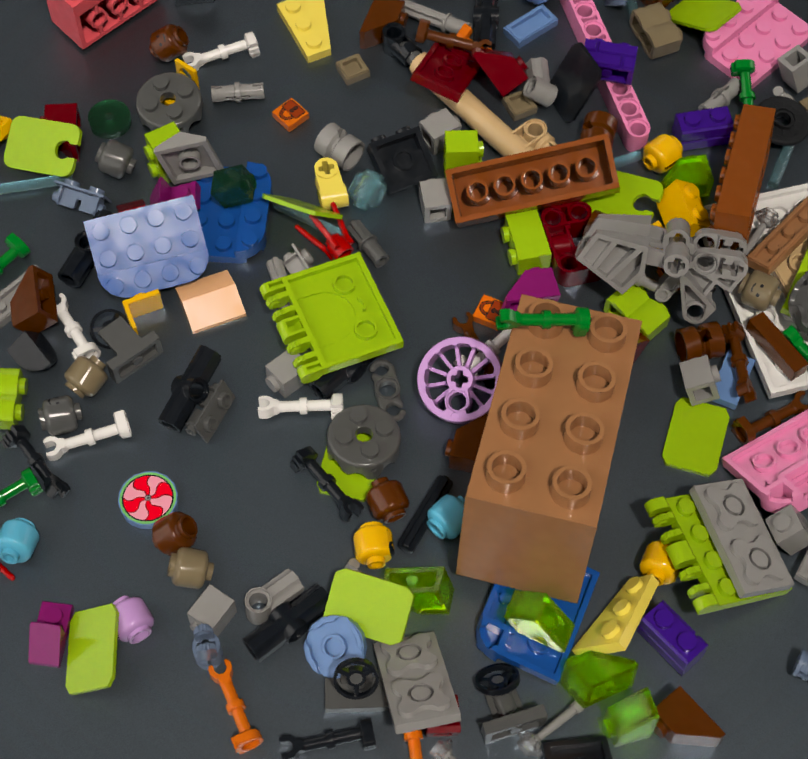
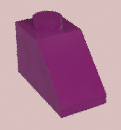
(533, 282)

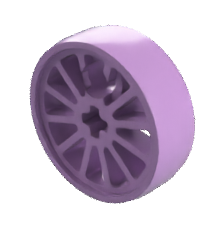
(461, 416)

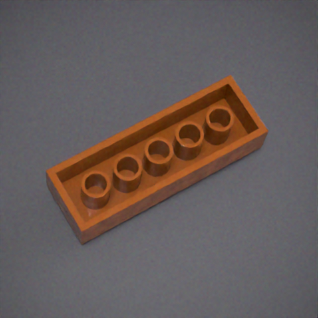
(743, 172)
(532, 180)

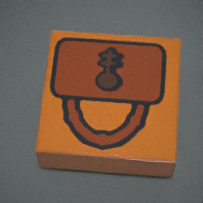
(290, 114)
(487, 311)

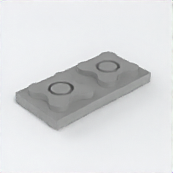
(741, 538)
(416, 683)

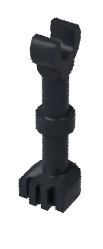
(18, 438)
(306, 459)
(330, 739)

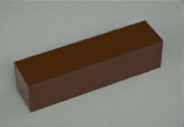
(777, 346)

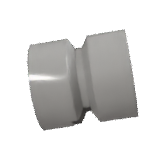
(336, 144)

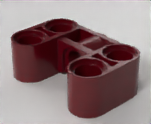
(568, 223)

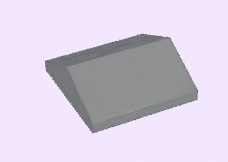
(187, 157)

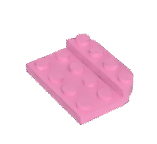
(756, 33)
(775, 465)

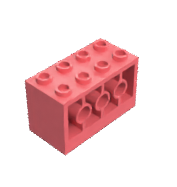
(92, 19)

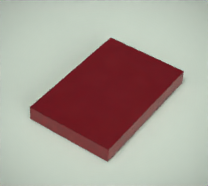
(446, 71)

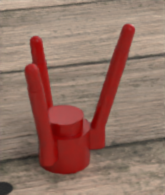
(337, 245)

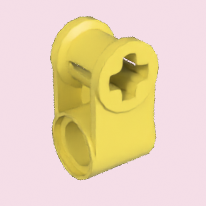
(330, 184)

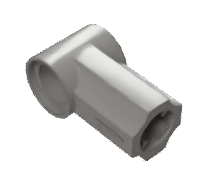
(538, 84)
(272, 594)

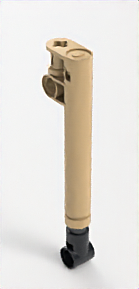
(470, 109)

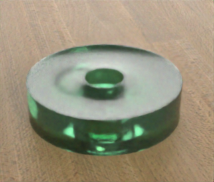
(109, 128)

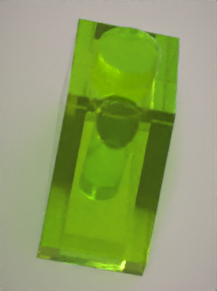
(693, 170)
(429, 585)
(539, 619)
(597, 676)
(631, 718)

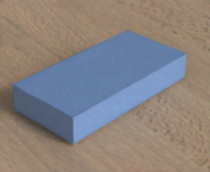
(530, 26)
(727, 385)

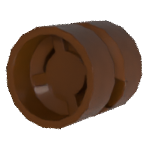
(599, 123)
(705, 340)

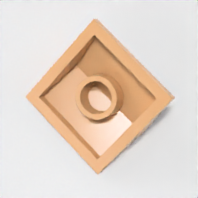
(210, 301)

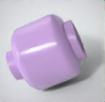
(134, 619)

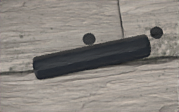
(418, 525)

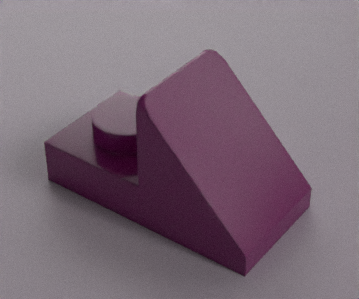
(163, 192)
(49, 634)

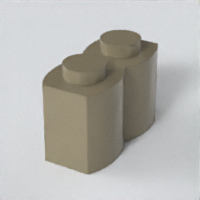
(655, 30)

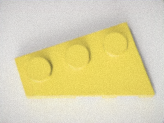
(308, 26)
(620, 618)

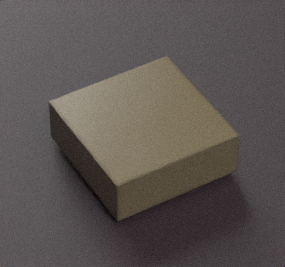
(352, 69)
(519, 106)

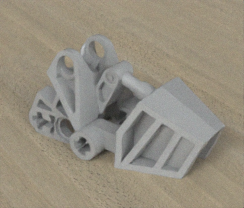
(620, 248)

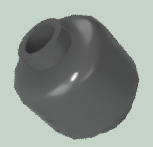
(115, 159)
(59, 415)

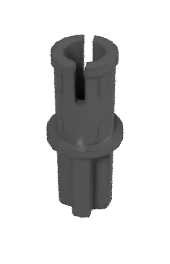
(368, 243)

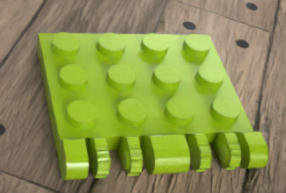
(334, 314)
(695, 549)

